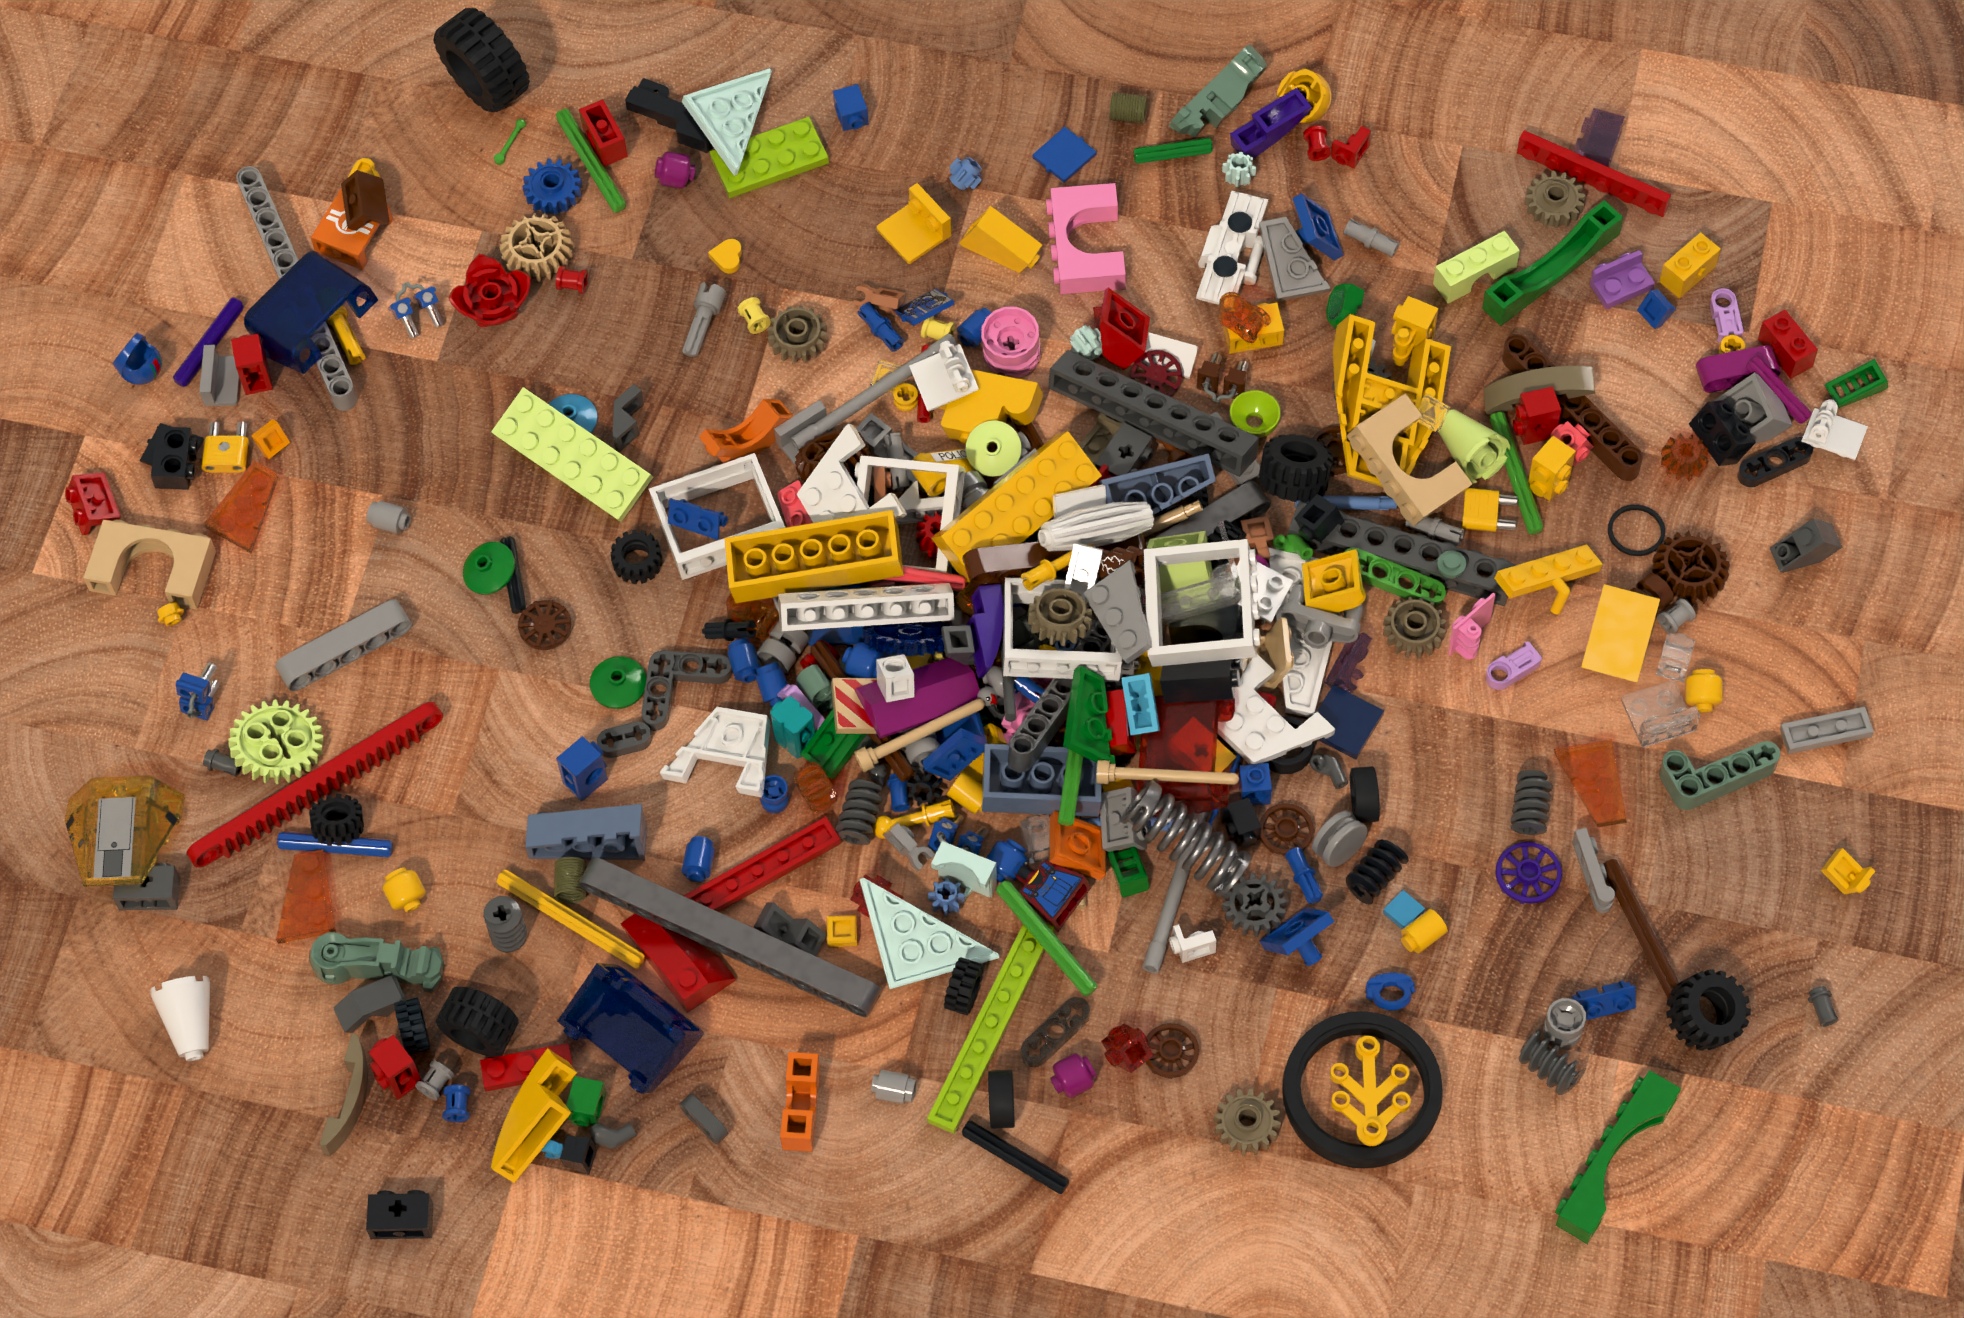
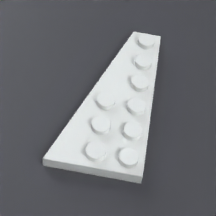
(1305, 679)

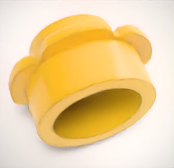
(170, 614)

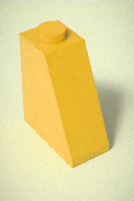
(1001, 241)

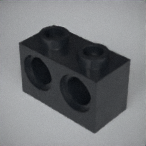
(1722, 432)
(168, 458)

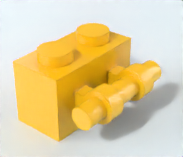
(1413, 324)

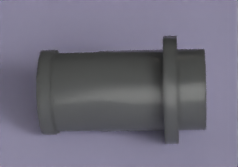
(220, 762)
(1823, 1006)

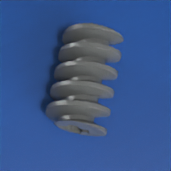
(1531, 803)
(859, 812)
(505, 924)
(1550, 1064)

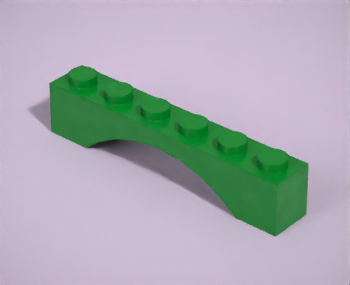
(1520, 289)
(1647, 1108)

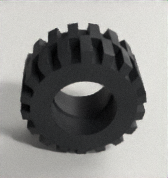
(1295, 467)
(1727, 1000)
(477, 1021)

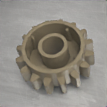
(1554, 200)
(784, 336)
(1059, 616)
(1412, 640)
(1247, 1107)

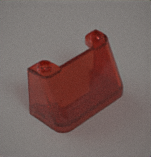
(1187, 743)

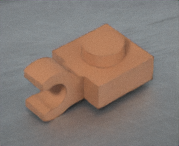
(885, 298)
(1259, 535)

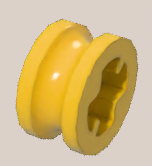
(1731, 340)
(912, 392)

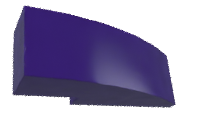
(1270, 124)
(986, 626)

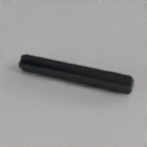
(1015, 1157)

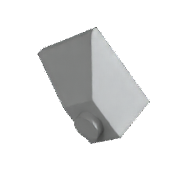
(1758, 408)

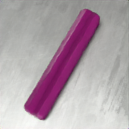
(1789, 399)

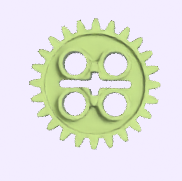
(296, 730)

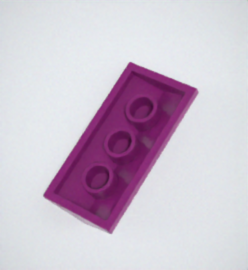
(937, 691)

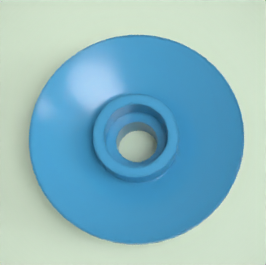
(583, 410)

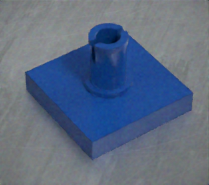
(1317, 227)
(1297, 934)

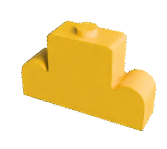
(996, 400)

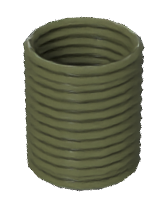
(1128, 108)
(567, 876)

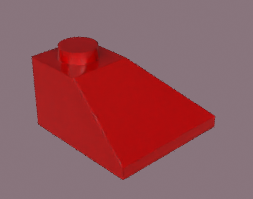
(1122, 330)

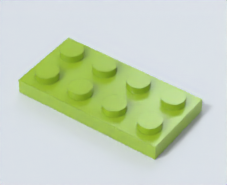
(773, 157)

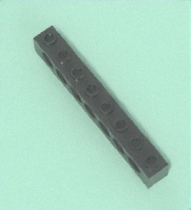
(1153, 412)
(1417, 549)

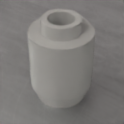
(388, 517)
(894, 1087)

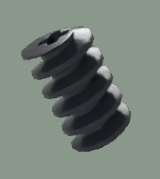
(1374, 870)

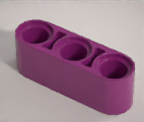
(1728, 369)

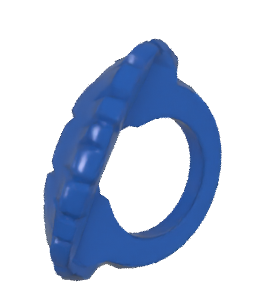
(1376, 984)

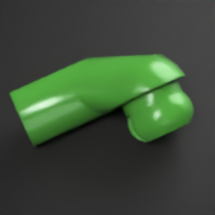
(1294, 544)

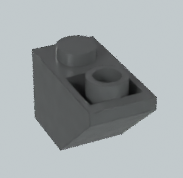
(1806, 546)

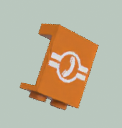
(340, 243)

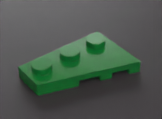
(1086, 721)

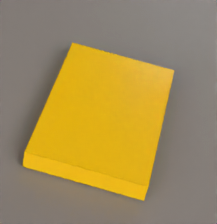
(1620, 633)

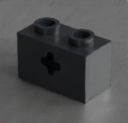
(413, 1222)

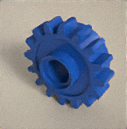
(552, 187)

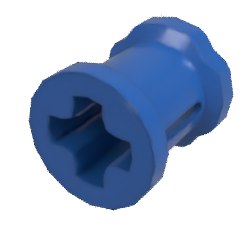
(456, 1103)

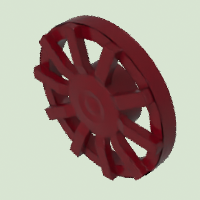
(1156, 374)

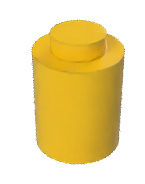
(1423, 931)

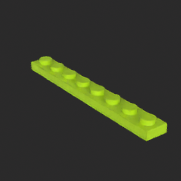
(987, 1032)

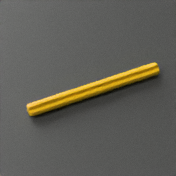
(571, 919)

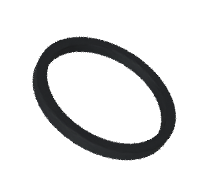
(1641, 508)

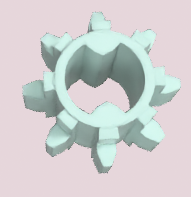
(1239, 169)
(1086, 342)

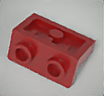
(91, 500)

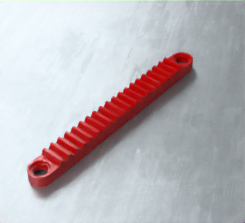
(314, 785)

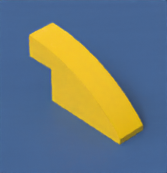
(533, 1116)

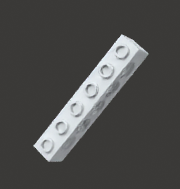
(866, 606)

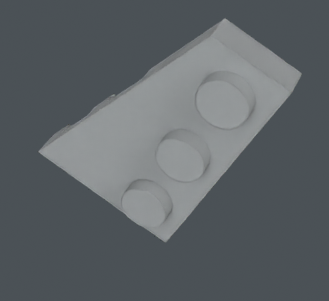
(1289, 265)
(1120, 611)

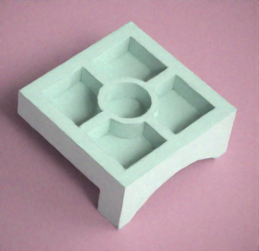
(966, 868)

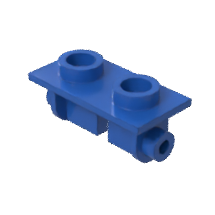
(695, 518)
(1614, 999)

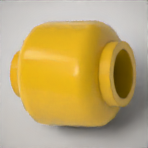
(1704, 690)
(403, 889)

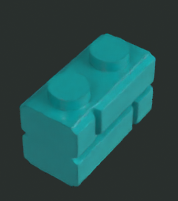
(792, 725)

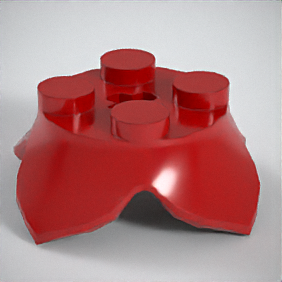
(486, 279)

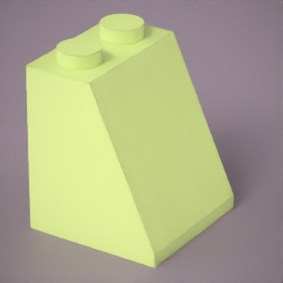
(1182, 574)

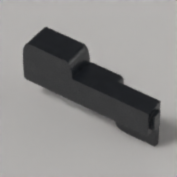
(667, 113)

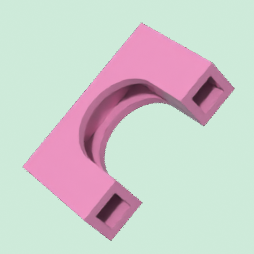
(1076, 269)

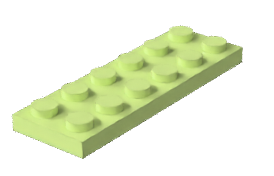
(572, 454)

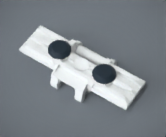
(1226, 241)

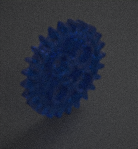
(906, 638)

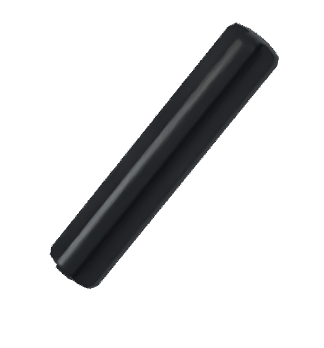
(515, 585)

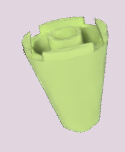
(1473, 446)

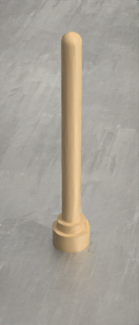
(868, 757)
(1109, 772)

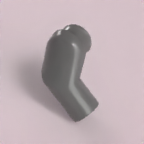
(1330, 767)
(609, 1137)

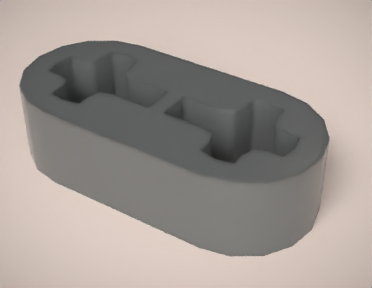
(624, 739)
(703, 1119)

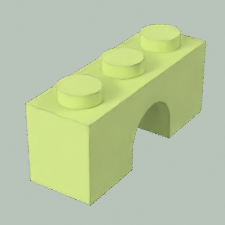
(1493, 256)

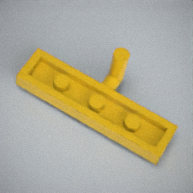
(1549, 571)

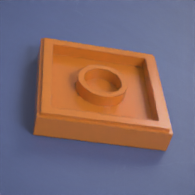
(1077, 847)

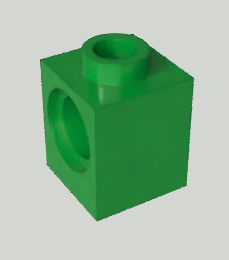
(586, 1101)

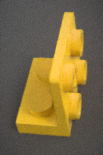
(916, 226)

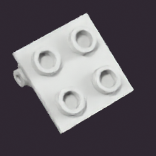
(944, 376)
(1834, 432)
(1271, 591)

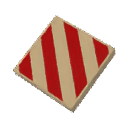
(848, 710)

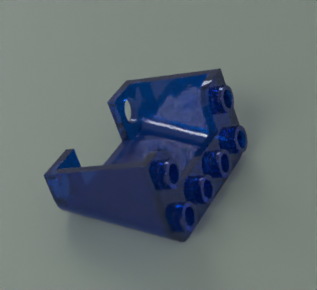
(300, 305)

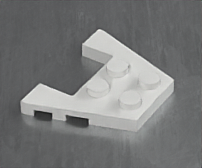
(832, 491)
(1258, 729)
(731, 739)

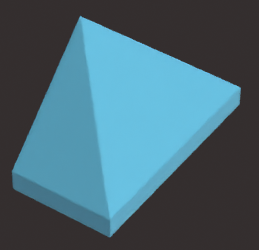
(1140, 704)

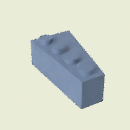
(1161, 484)
(588, 833)

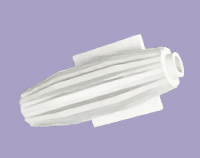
(1087, 520)

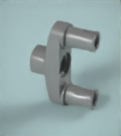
(1318, 625)

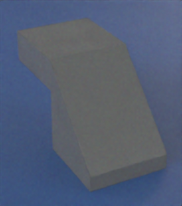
(624, 426)
(959, 643)
(796, 932)
(369, 1001)

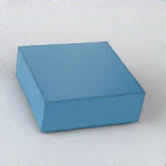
(1403, 909)

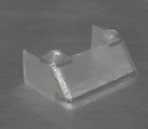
(1203, 597)

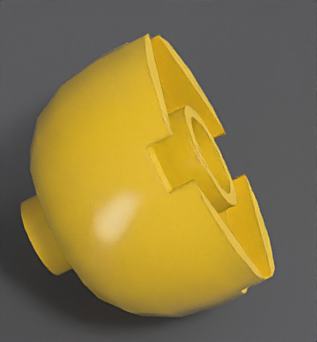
(1312, 87)

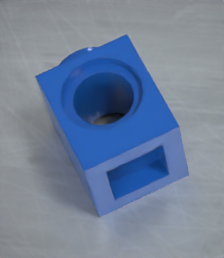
(850, 107)
(1255, 783)

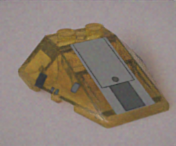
(120, 827)

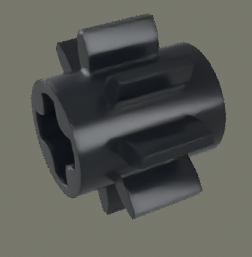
(919, 788)

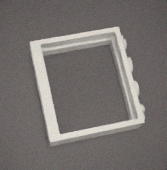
(702, 483)
(952, 495)
(1202, 651)
(1048, 662)

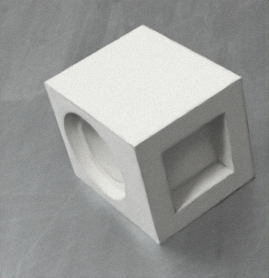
(895, 678)

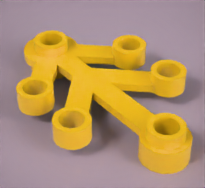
(1369, 1094)

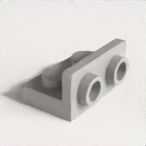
(1114, 833)

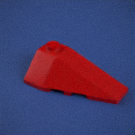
(682, 964)

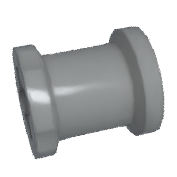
(1676, 616)
(434, 1080)

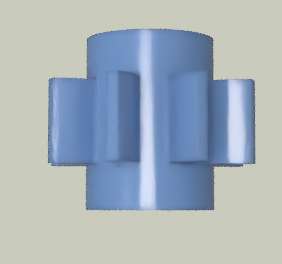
(965, 173)
(948, 905)

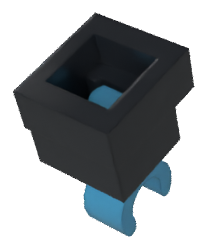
(575, 1153)

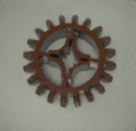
(814, 451)
(1698, 580)

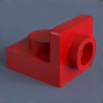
(1353, 151)

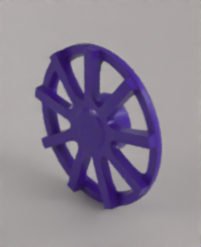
(1528, 873)

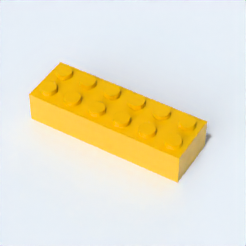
(1019, 501)
(814, 556)

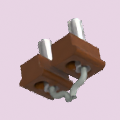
(1233, 382)

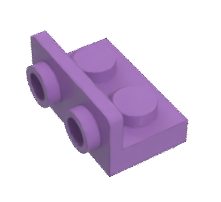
(1621, 280)

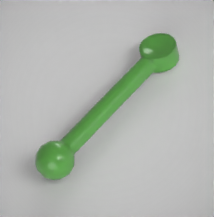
(499, 157)

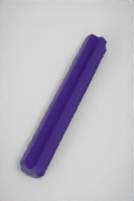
(210, 337)

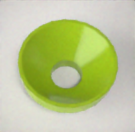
(1255, 404)

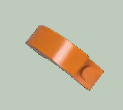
(750, 436)

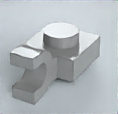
(903, 841)

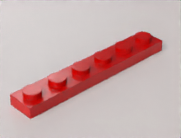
(1593, 173)
(767, 866)

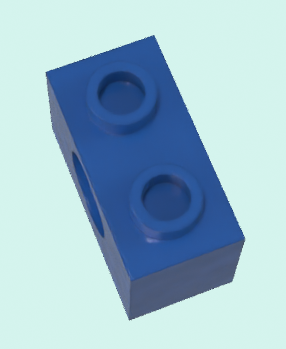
(582, 768)

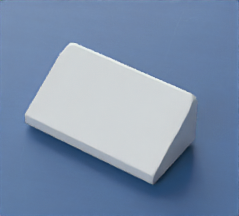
(1184, 353)

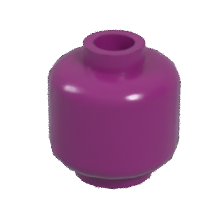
(674, 170)
(1073, 1075)

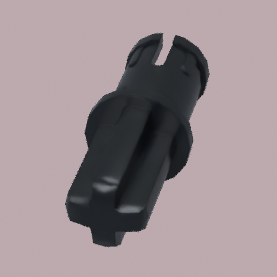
(729, 629)

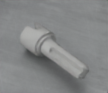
(707, 305)

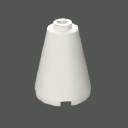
(185, 1014)

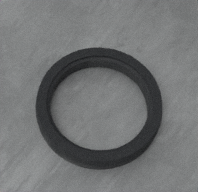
(1370, 1025)

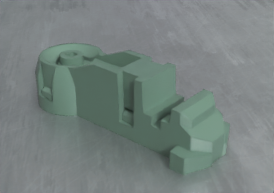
(1222, 94)
(340, 958)

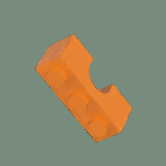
(801, 1102)

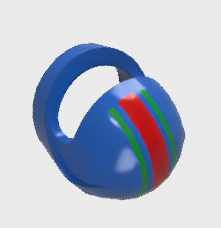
(138, 361)

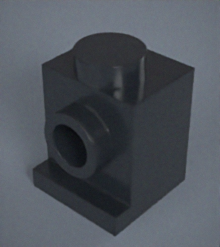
(1318, 519)
(1241, 822)

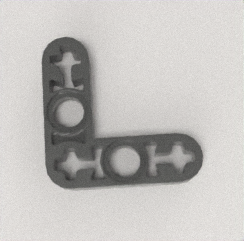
(674, 672)

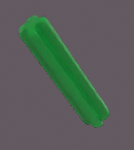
(1172, 150)

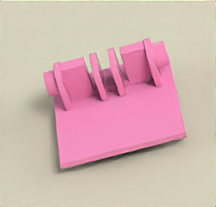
(1467, 630)

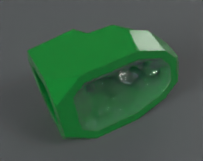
(1343, 301)

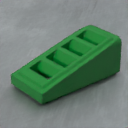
(1869, 368)
(1132, 881)

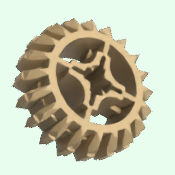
(548, 236)

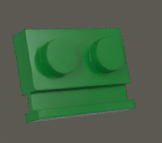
(831, 749)

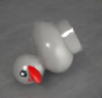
(995, 680)

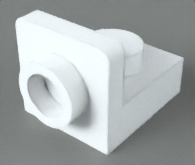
(1195, 946)

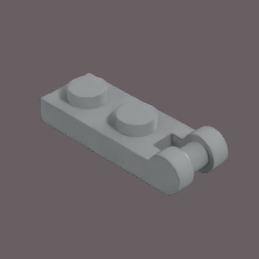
(1593, 872)

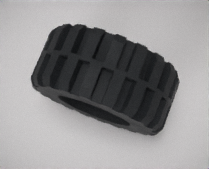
(481, 59)

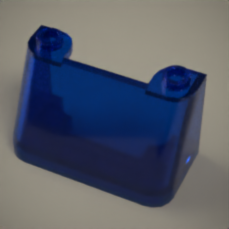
(630, 1025)

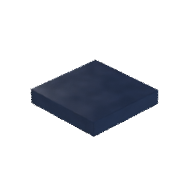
(1352, 719)

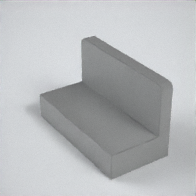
(218, 379)
(796, 424)

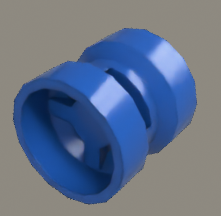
(775, 787)

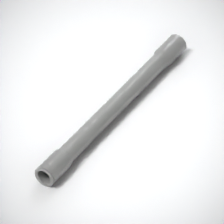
(865, 397)
(1157, 947)

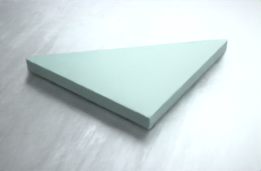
(729, 114)
(913, 942)

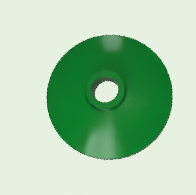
(494, 574)
(622, 692)

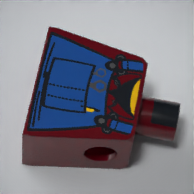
(1052, 891)

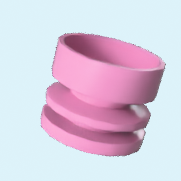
(1011, 329)

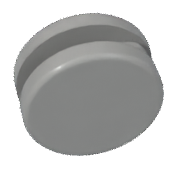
(1339, 838)

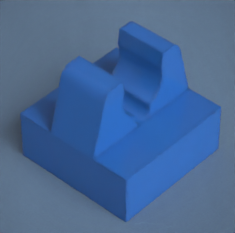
(1656, 308)

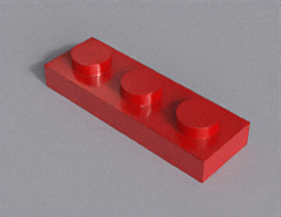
(514, 1068)

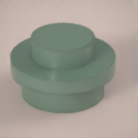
(1451, 564)

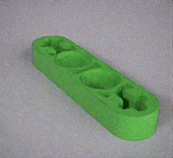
(1394, 573)

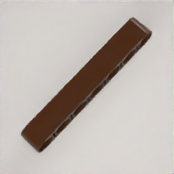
(1584, 413)
(996, 563)

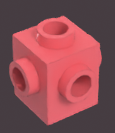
(1579, 440)

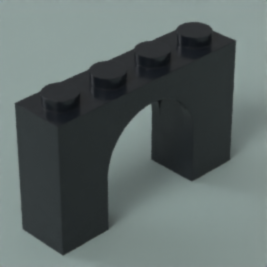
(1204, 679)

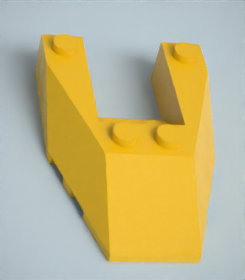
(1364, 394)

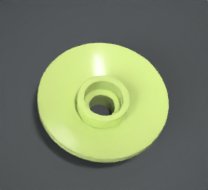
(996, 462)

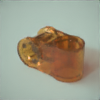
(1245, 320)
(761, 613)

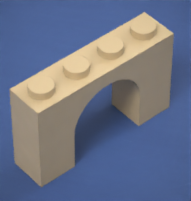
(1413, 496)
(122, 542)

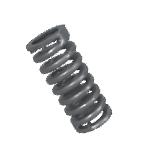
(1152, 801)

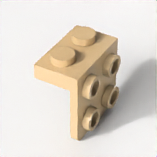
(1275, 651)

